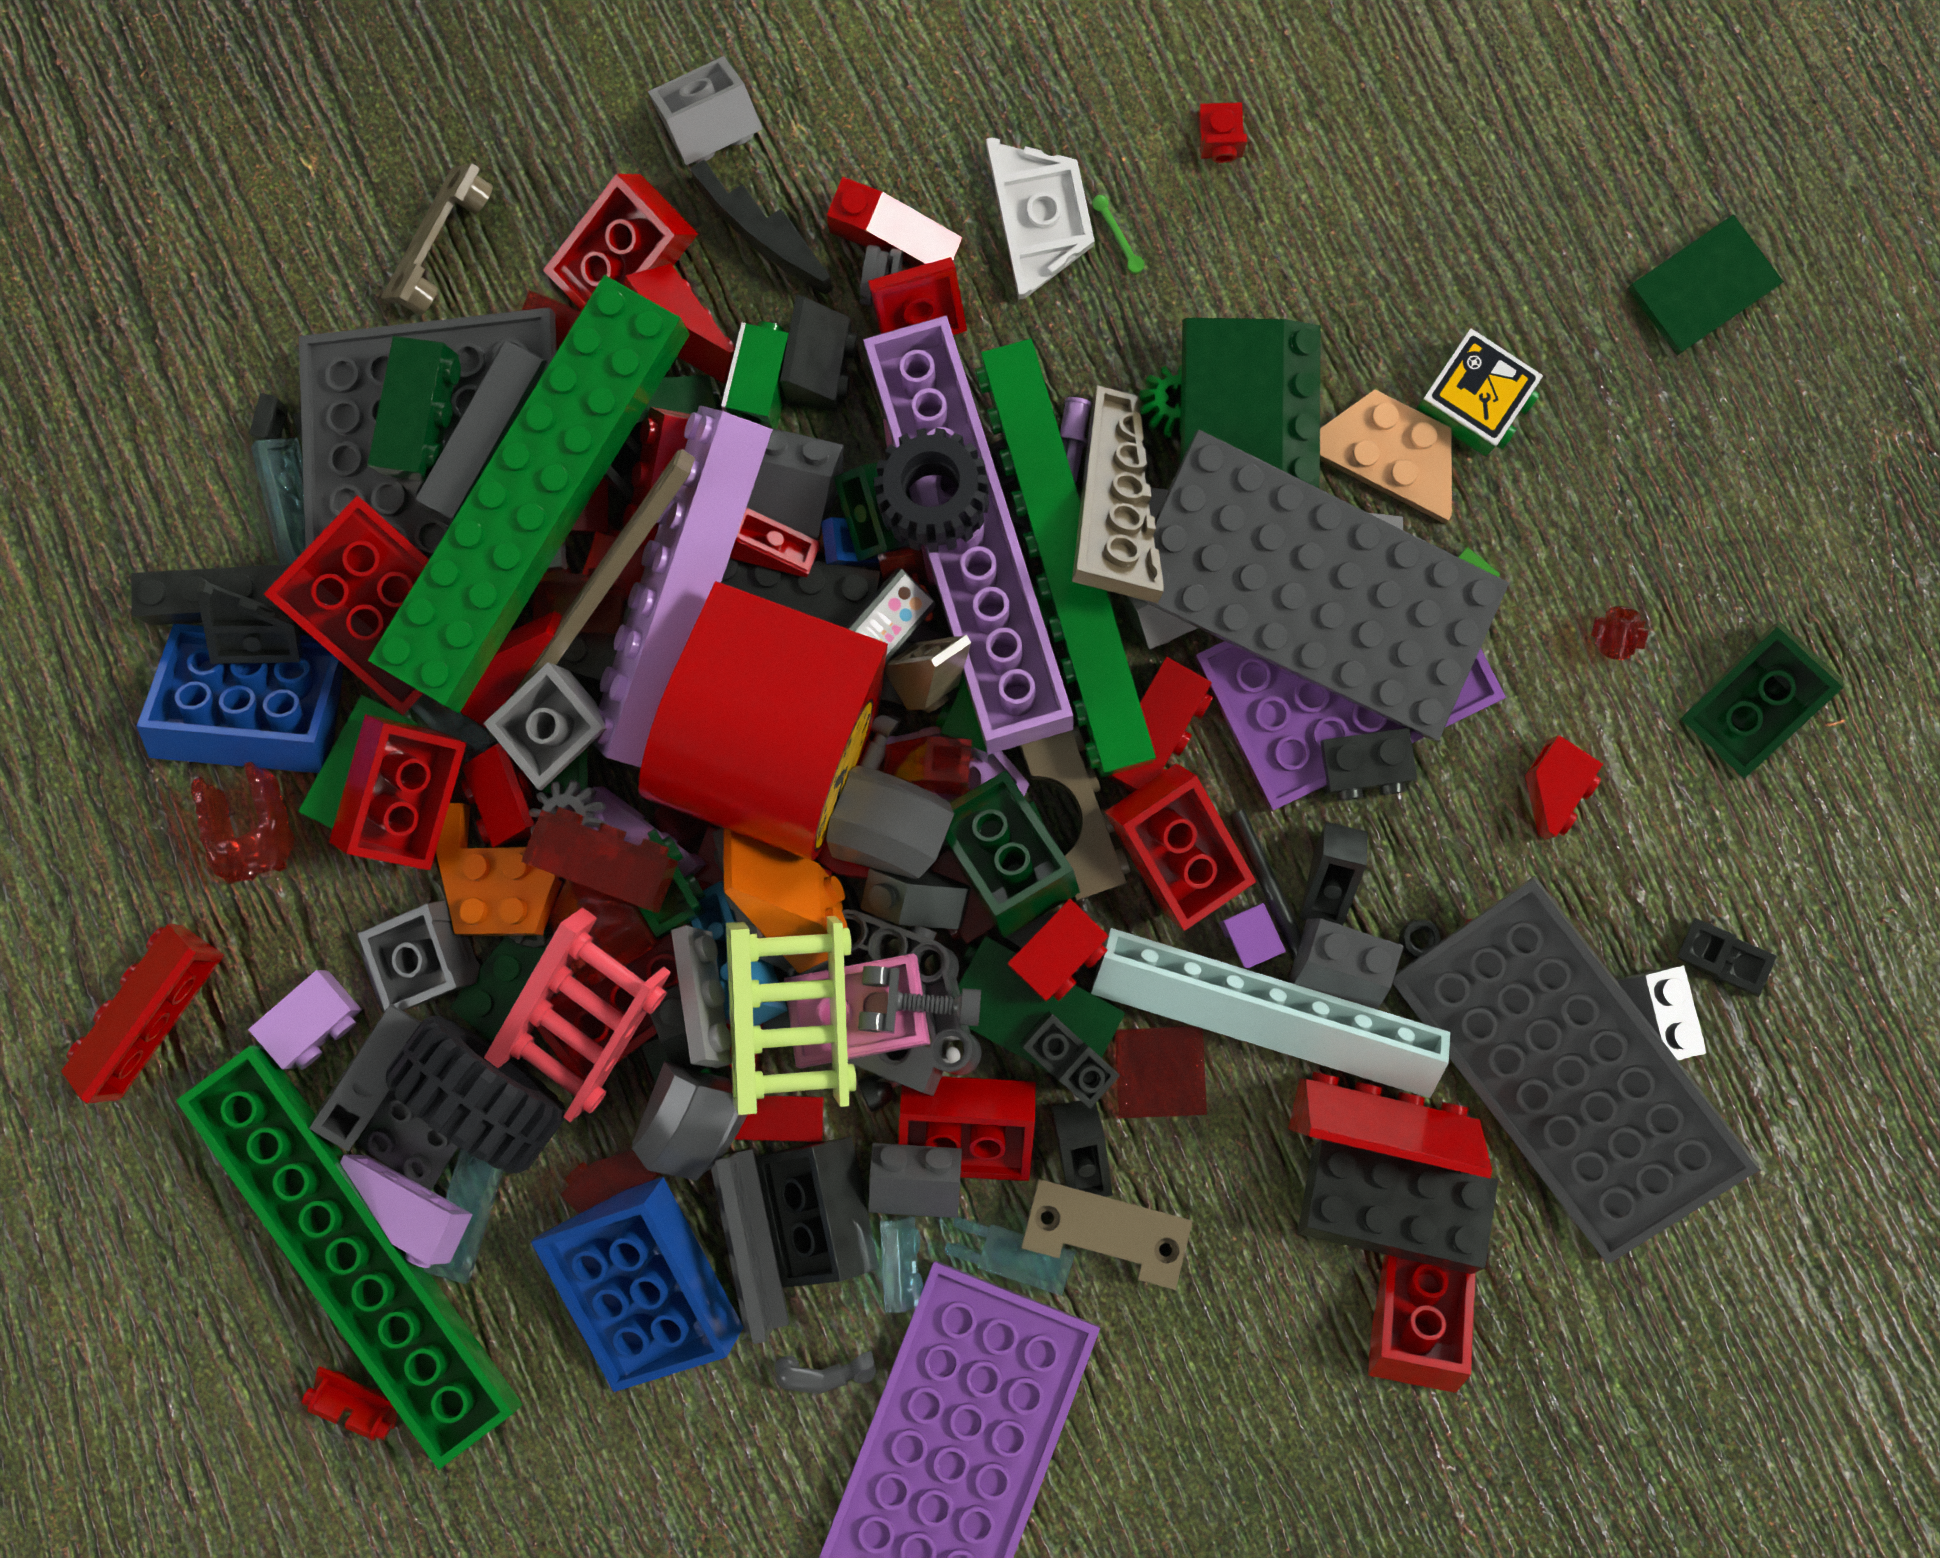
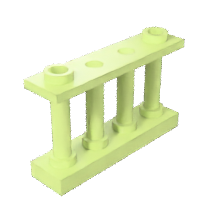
(749, 994)

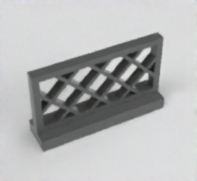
(750, 1244)

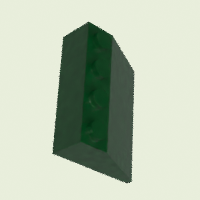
(1254, 389)

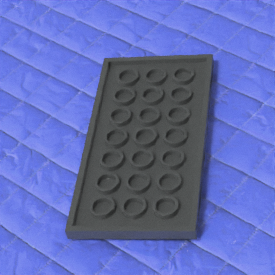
(1320, 586)
(1574, 1071)

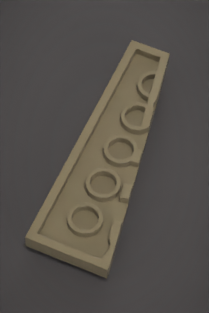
(1115, 520)

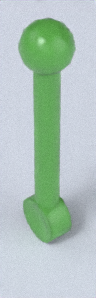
(1135, 263)

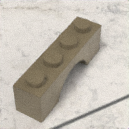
(1093, 857)

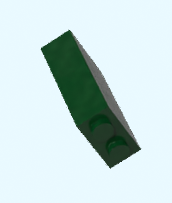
(1013, 1008)

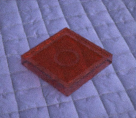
(1160, 1072)

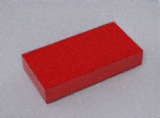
(785, 1119)

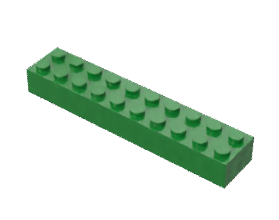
(530, 494)
(373, 1295)

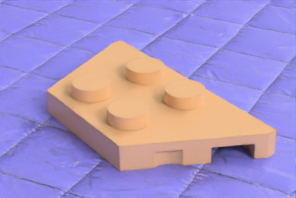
(1393, 452)

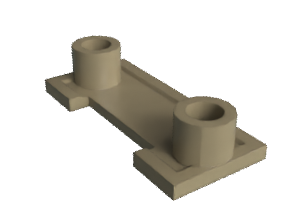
(406, 284)
(1109, 1229)

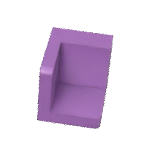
(1253, 935)

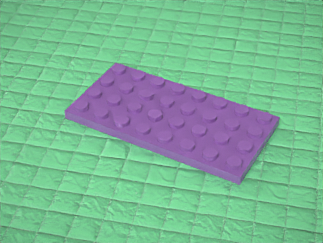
(962, 1425)

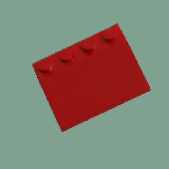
(350, 591)
(1390, 1125)

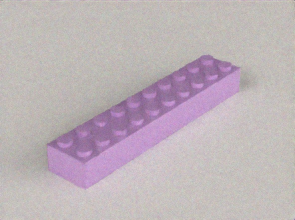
(983, 580)

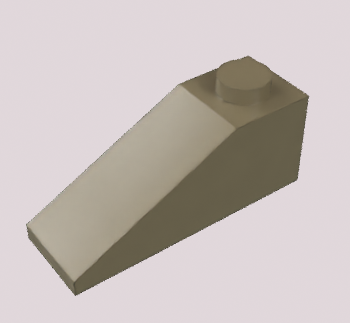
(928, 671)

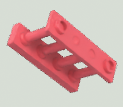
(534, 1009)

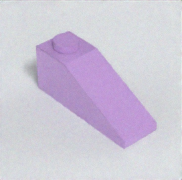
(407, 1212)

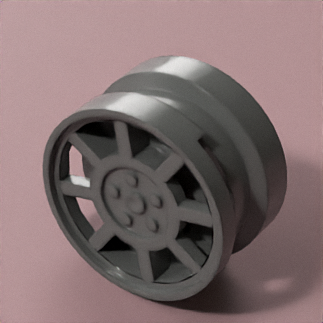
(877, 265)

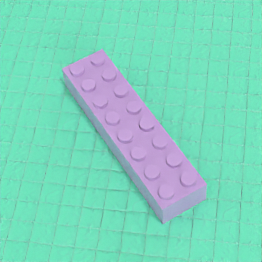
(679, 574)

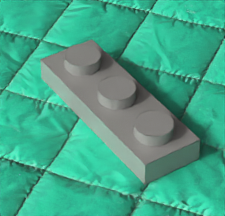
(701, 997)

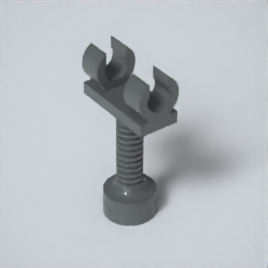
(964, 1006)

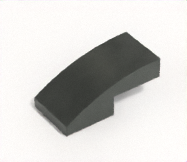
(1726, 957)

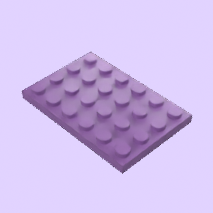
(1285, 717)

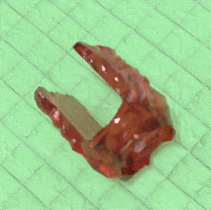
(257, 851)

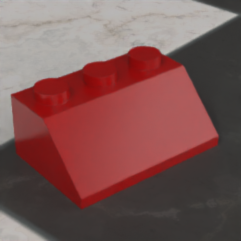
(982, 1116)

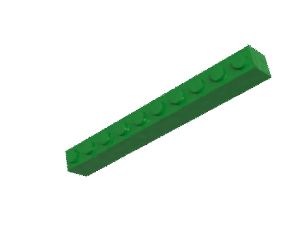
(1051, 510)

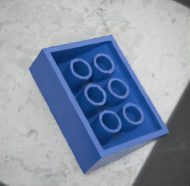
(241, 711)
(639, 1286)

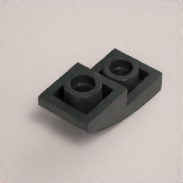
(1069, 1059)

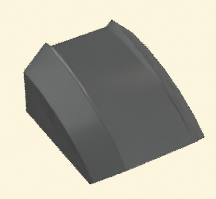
(888, 824)
(417, 957)
(687, 1122)

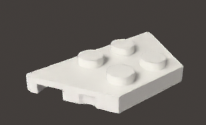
(1040, 212)

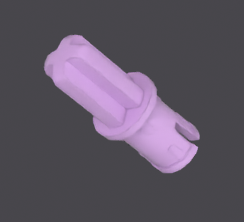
(1073, 431)

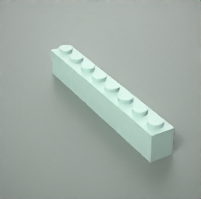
(1272, 1013)

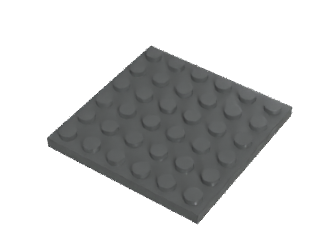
(341, 401)

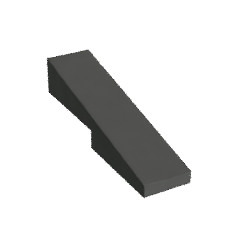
(481, 429)

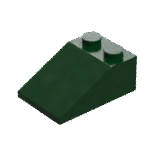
(1762, 699)
(1008, 854)

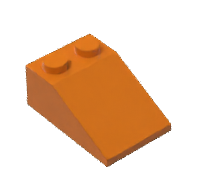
(781, 892)

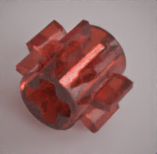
(1620, 632)

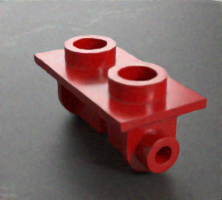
(336, 1392)

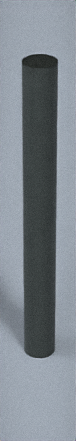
(1267, 881)

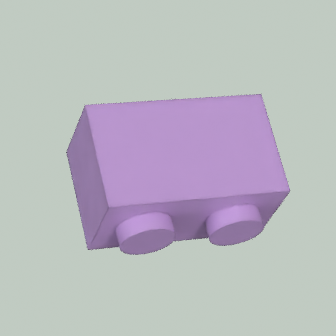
(306, 1020)

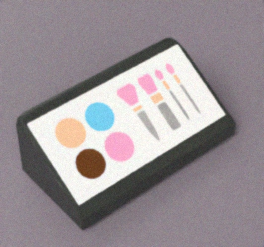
(893, 612)

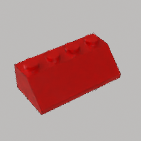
(140, 1014)

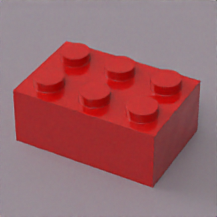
(397, 792)
(1180, 846)

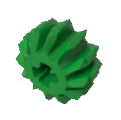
(1156, 401)

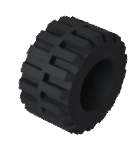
(925, 457)

